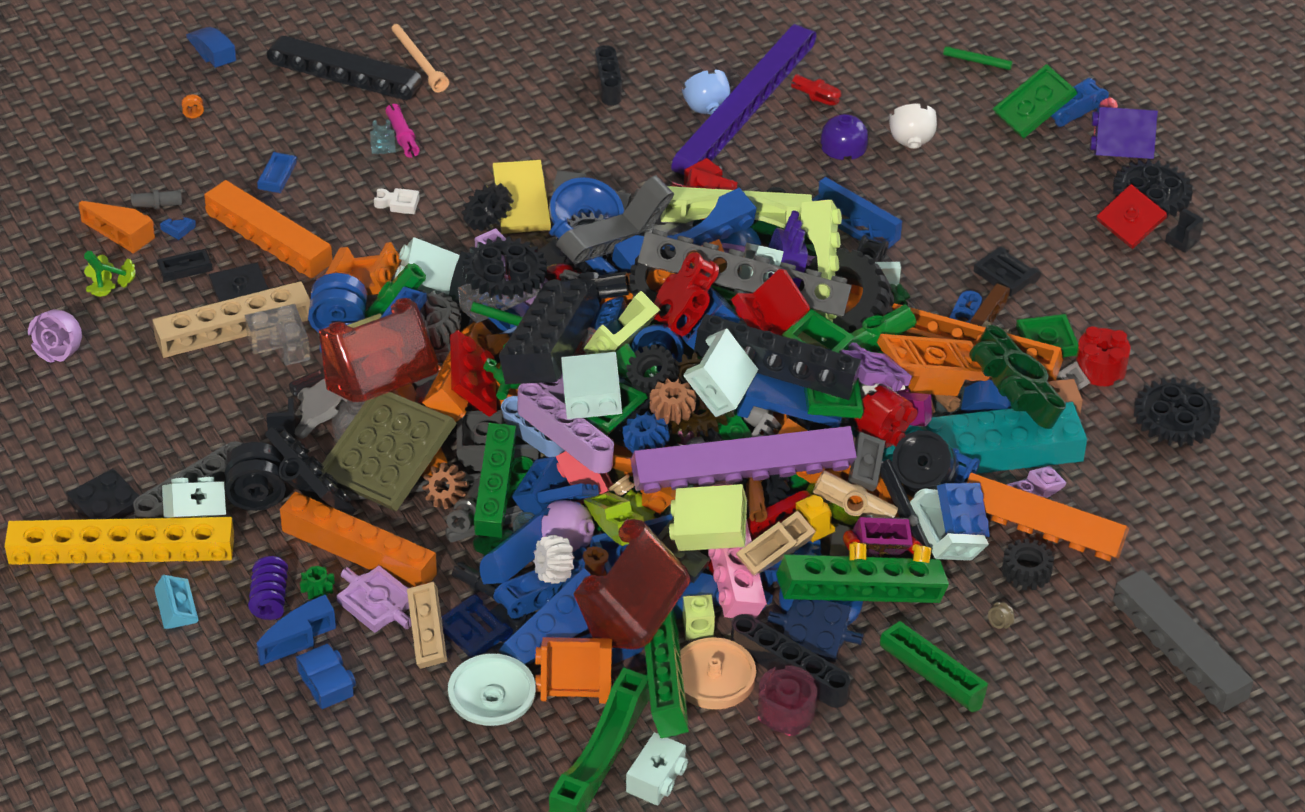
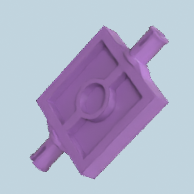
(878, 368)

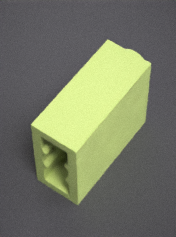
(709, 517)

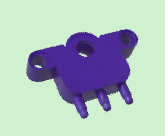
(792, 243)

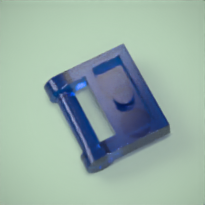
(469, 633)

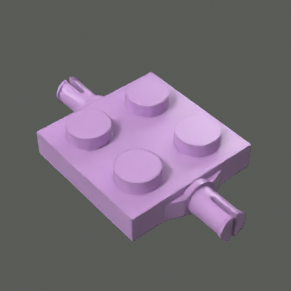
(375, 598)

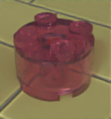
(787, 699)

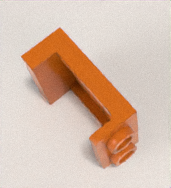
(370, 270)
(574, 667)

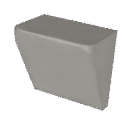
(1074, 372)

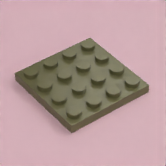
(387, 448)

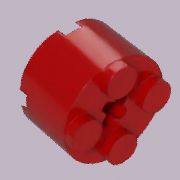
(1103, 355)
(886, 416)

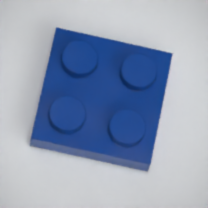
(963, 509)

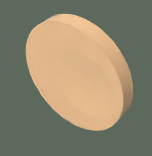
(717, 673)

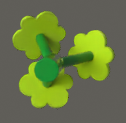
(101, 275)

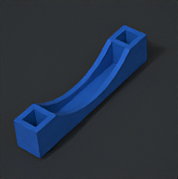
(731, 214)

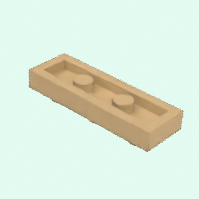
(426, 625)

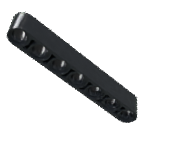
(344, 67)

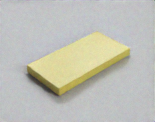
(528, 191)

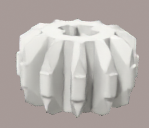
(553, 559)

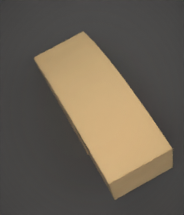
(775, 543)

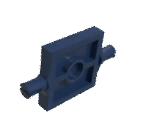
(817, 626)

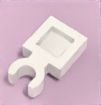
(400, 201)

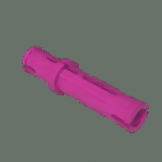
(404, 135)

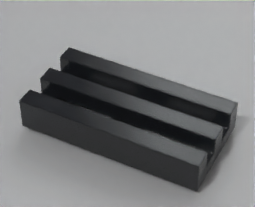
(184, 265)

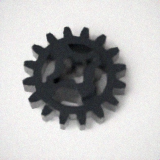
(487, 206)

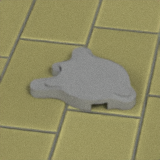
(315, 407)

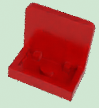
(773, 305)

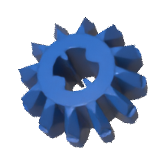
(645, 433)

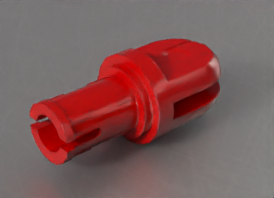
(817, 90)

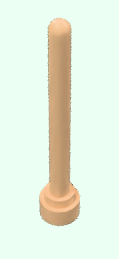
(436, 79)

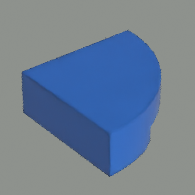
(178, 228)

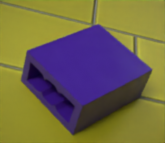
(1124, 132)

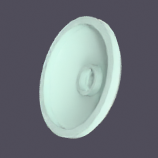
(487, 680)

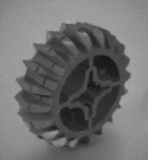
(440, 318)

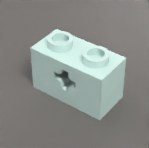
(178, 501)
(656, 769)

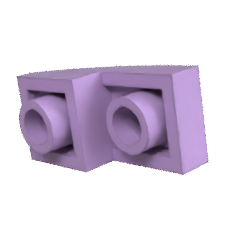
(1041, 482)

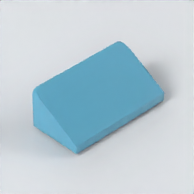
(175, 602)

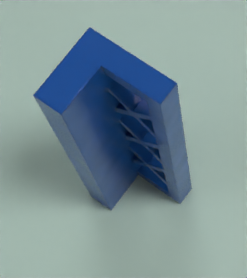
(860, 213)

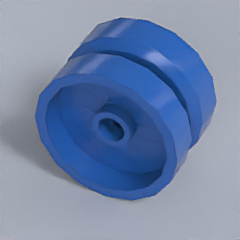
(336, 299)

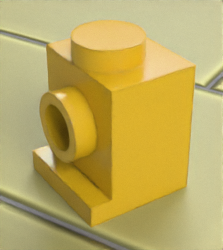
(817, 515)

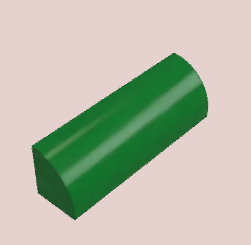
(934, 666)

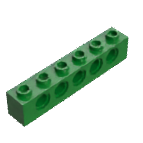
(861, 580)
(666, 680)

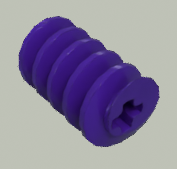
(268, 588)

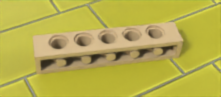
(223, 320)

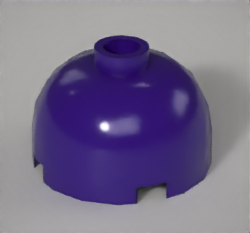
(844, 136)

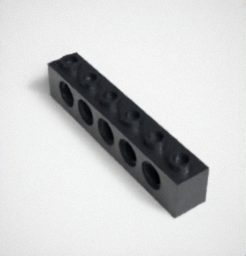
(787, 358)

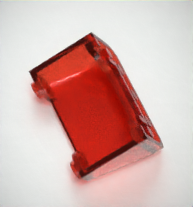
(377, 354)
(636, 592)

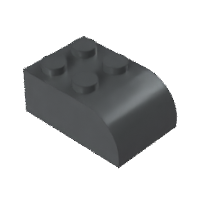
(472, 439)

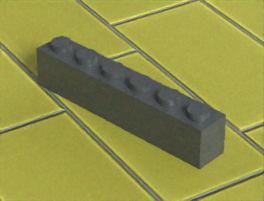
(1182, 641)

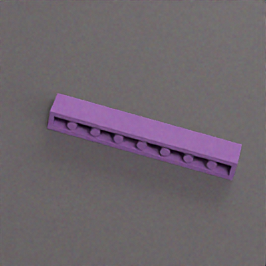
(743, 458)

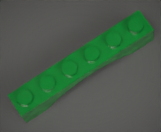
(623, 708)

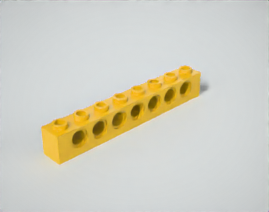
(119, 540)

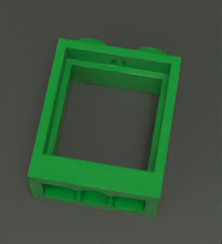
(819, 327)

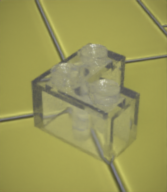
(281, 330)

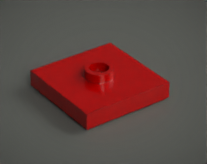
(1131, 216)

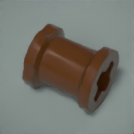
(595, 560)

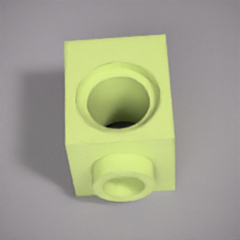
(698, 617)

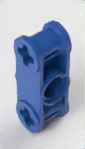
(1086, 100)

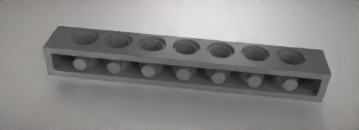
(651, 257)

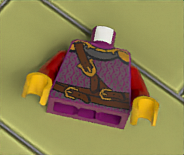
(883, 539)

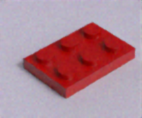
(469, 376)

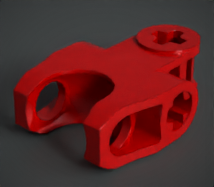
(687, 293)

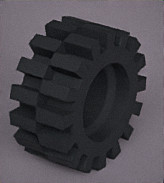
(646, 360)
(1030, 553)

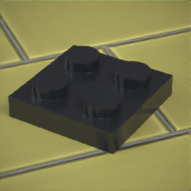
(103, 497)

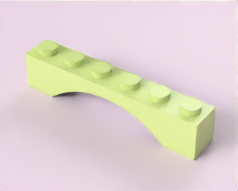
(698, 203)
(820, 225)

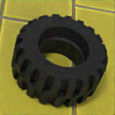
(867, 274)

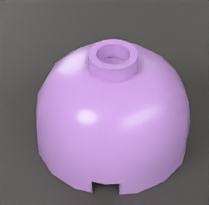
(55, 335)
(569, 521)

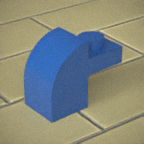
(983, 397)

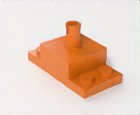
(934, 363)

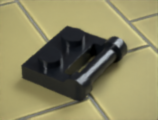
(1006, 270)

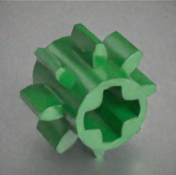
(317, 582)

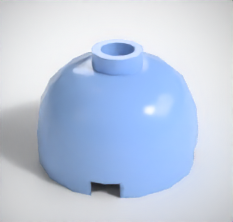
(706, 91)

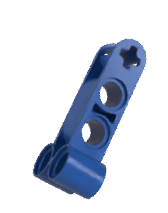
(530, 593)

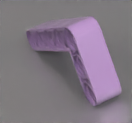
(545, 409)

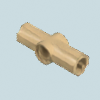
(839, 491)

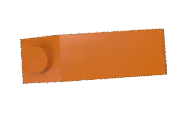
(119, 224)

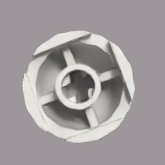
(913, 125)

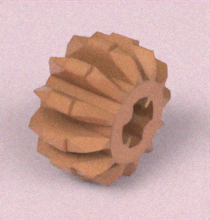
(672, 401)
(437, 492)

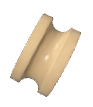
(622, 486)

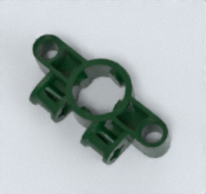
(1017, 376)

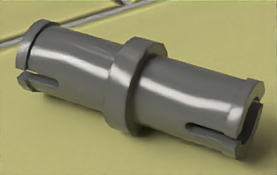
(156, 199)

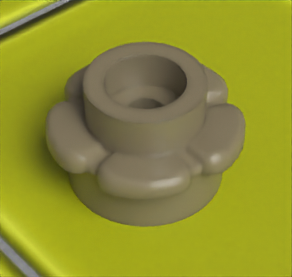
(1001, 615)

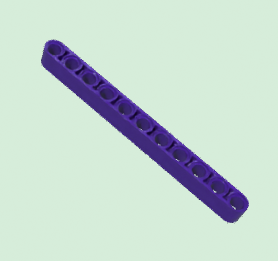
(745, 98)

